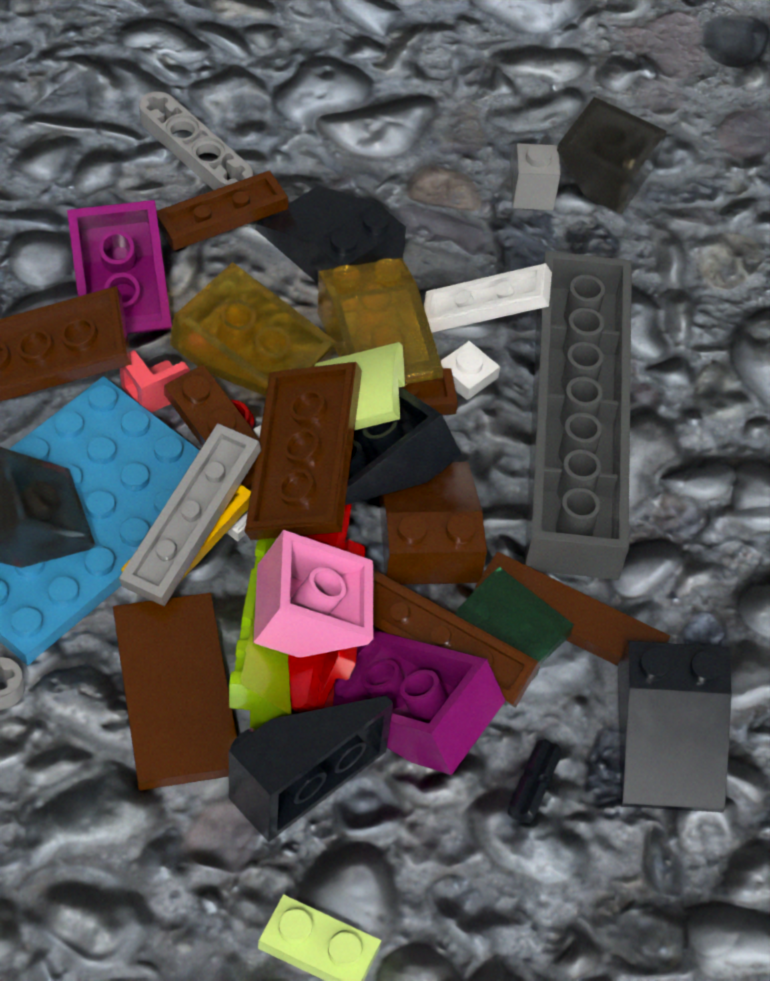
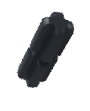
(534, 781)

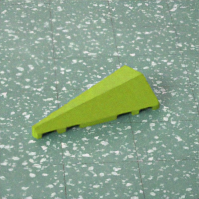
(260, 673)

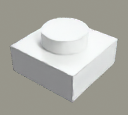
(471, 369)

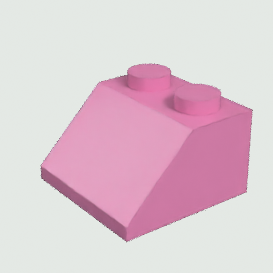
(312, 598)

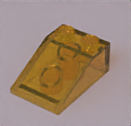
(375, 308)
(245, 332)

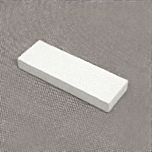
(488, 298)

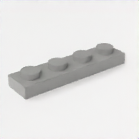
(190, 514)

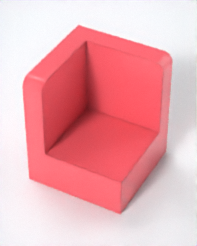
(147, 384)

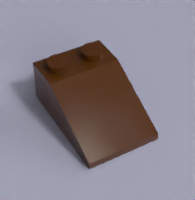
(434, 530)

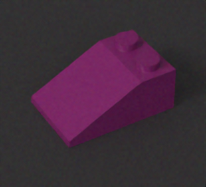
(122, 249)
(436, 694)

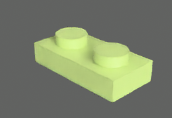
(318, 942)

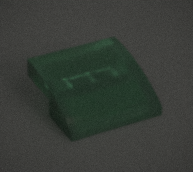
(516, 616)

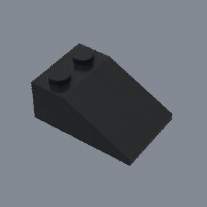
(333, 230)
(400, 451)
(674, 726)
(303, 760)

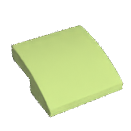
(379, 383)

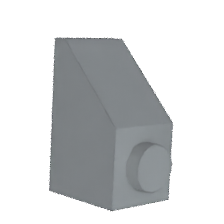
(534, 175)

